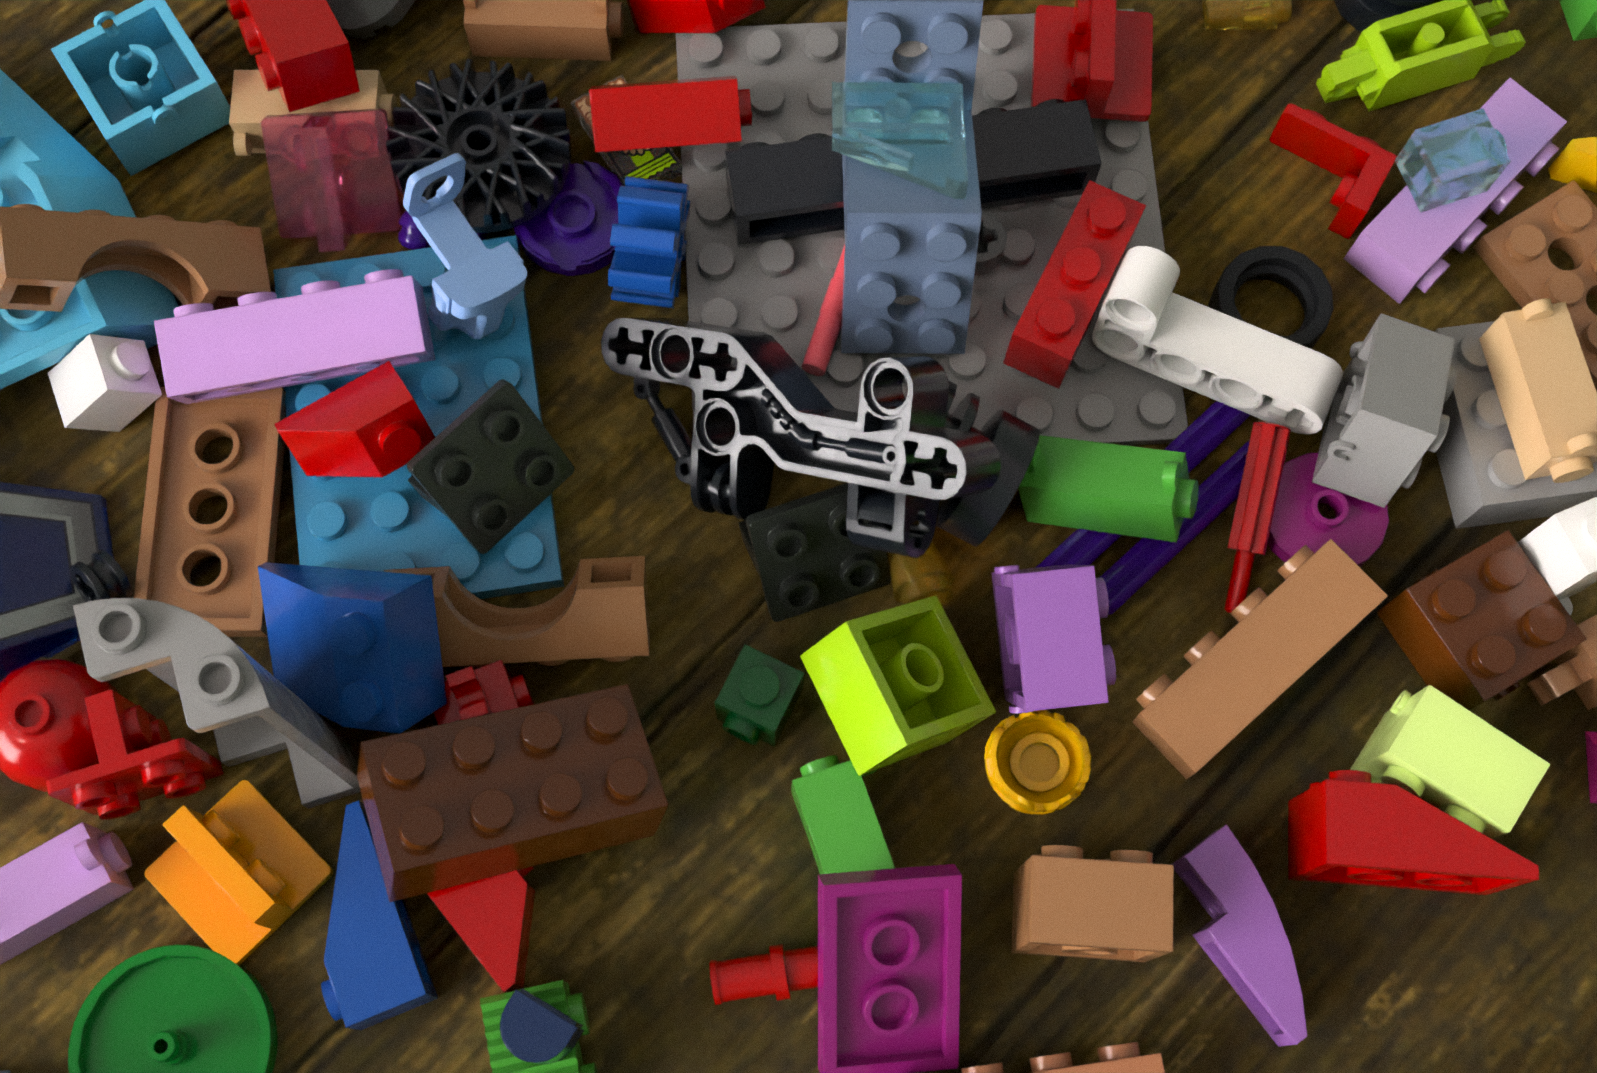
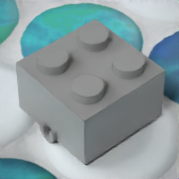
(1386, 411)

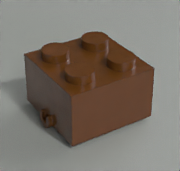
(1481, 623)

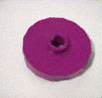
(1297, 522)

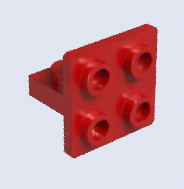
(1094, 57)
(134, 761)

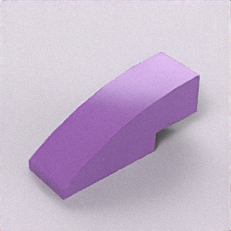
(1245, 934)

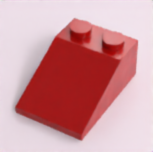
(1392, 839)

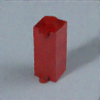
(669, 113)

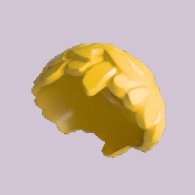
(1037, 762)

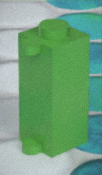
(1108, 488)
(839, 818)

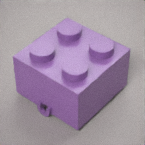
(1052, 636)

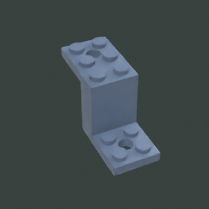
(895, 230)

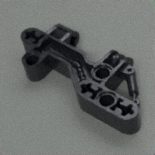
(775, 414)

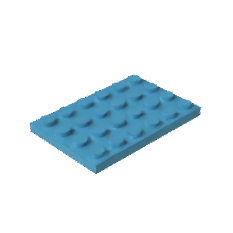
(384, 519)

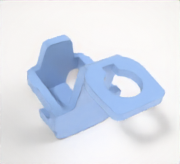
(478, 278)

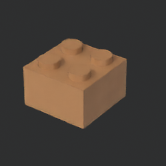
(1093, 906)

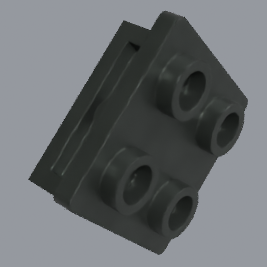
(490, 467)
(807, 554)

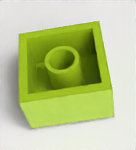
(896, 683)

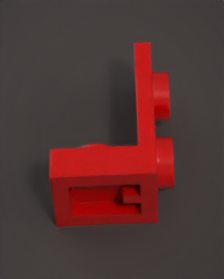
(1352, 157)

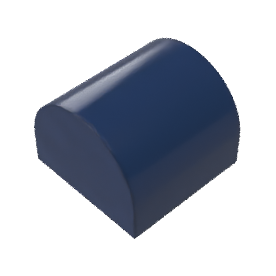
(537, 1030)

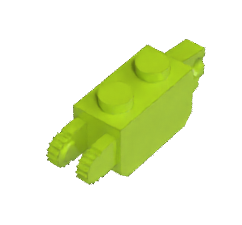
(1419, 53)

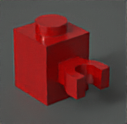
(482, 692)

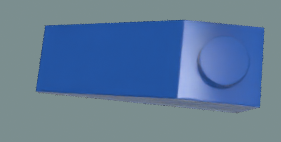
(370, 942)

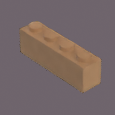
(1258, 658)

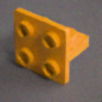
(236, 871)

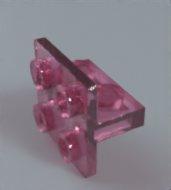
(331, 175)

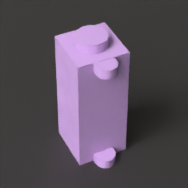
(59, 886)

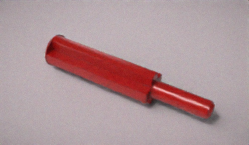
(1255, 504)

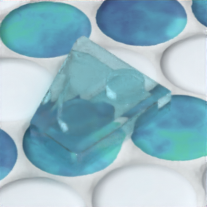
(904, 131)

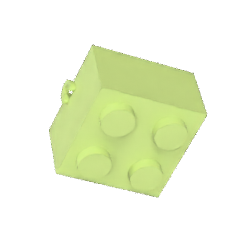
(1452, 761)

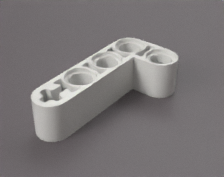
(1211, 350)

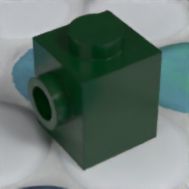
(758, 697)

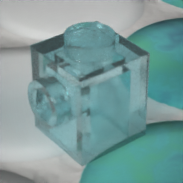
(1452, 160)

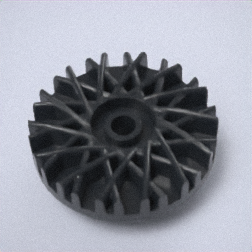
(501, 127)

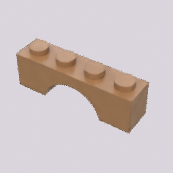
(55, 250)
(594, 617)

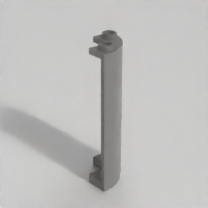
(218, 690)

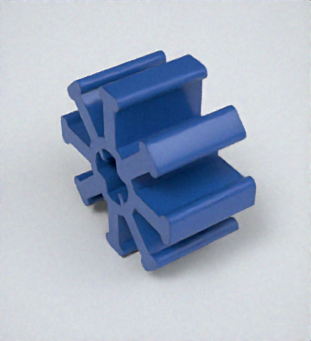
(649, 242)

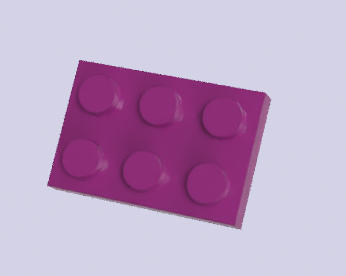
(889, 970)

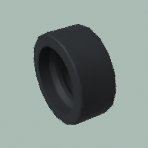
(1286, 268)

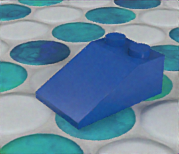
(355, 643)

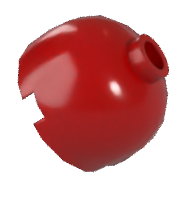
(46, 721)

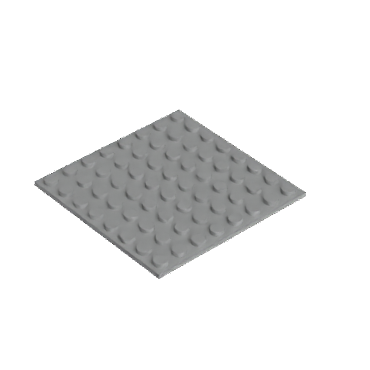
(783, 281)

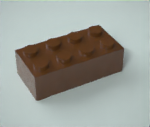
(509, 790)

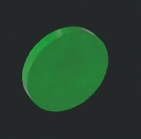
(175, 1015)

